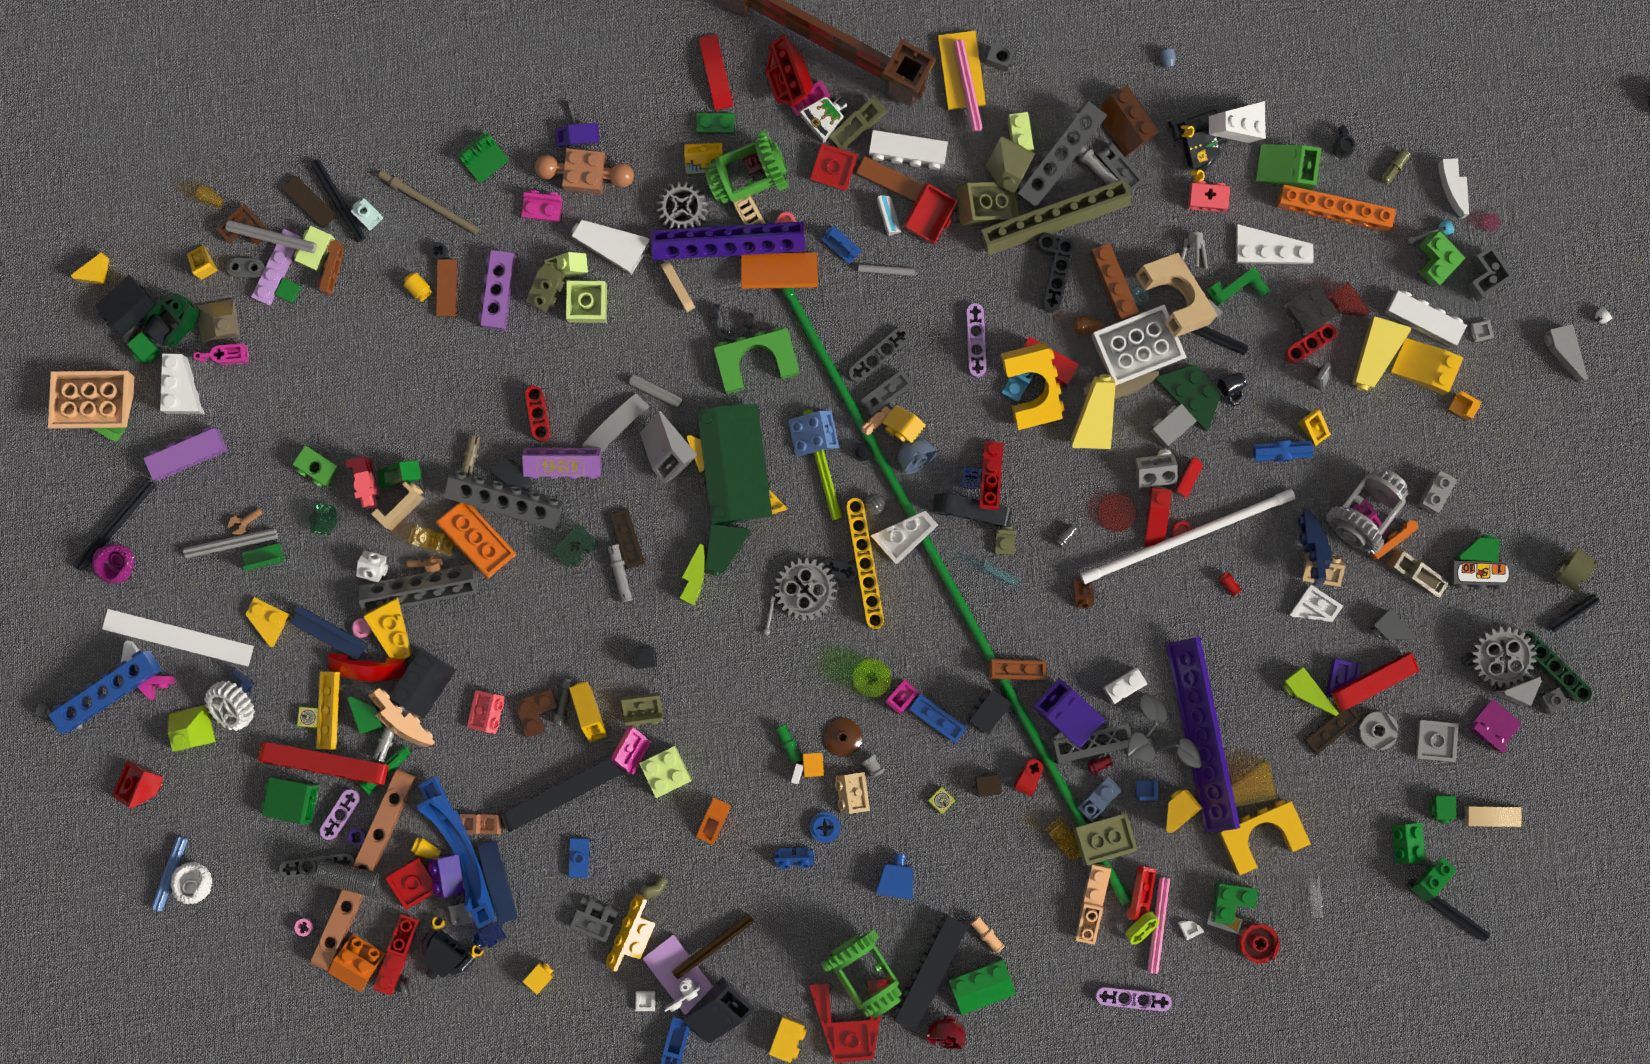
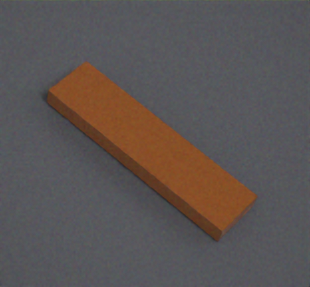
(889, 179)

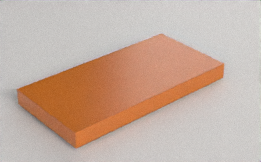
(779, 270)
(476, 539)

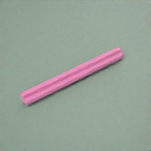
(967, 84)
(1157, 933)

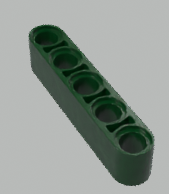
(1561, 670)

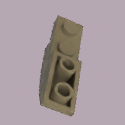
(1128, 387)

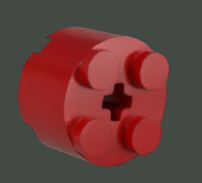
(1258, 953)

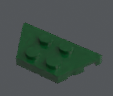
(1194, 392)

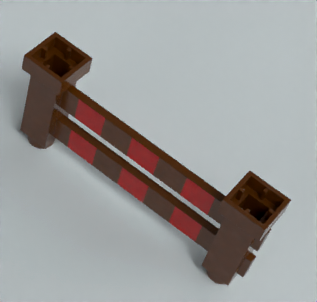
(904, 71)

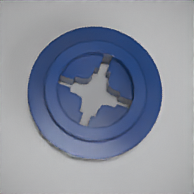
(831, 833)

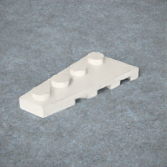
(1270, 248)

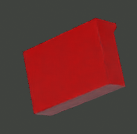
(930, 214)

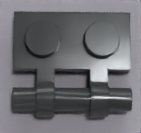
(591, 925)

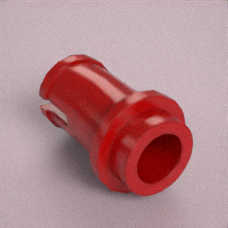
(1230, 584)

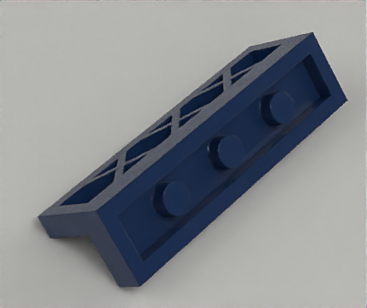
(329, 633)

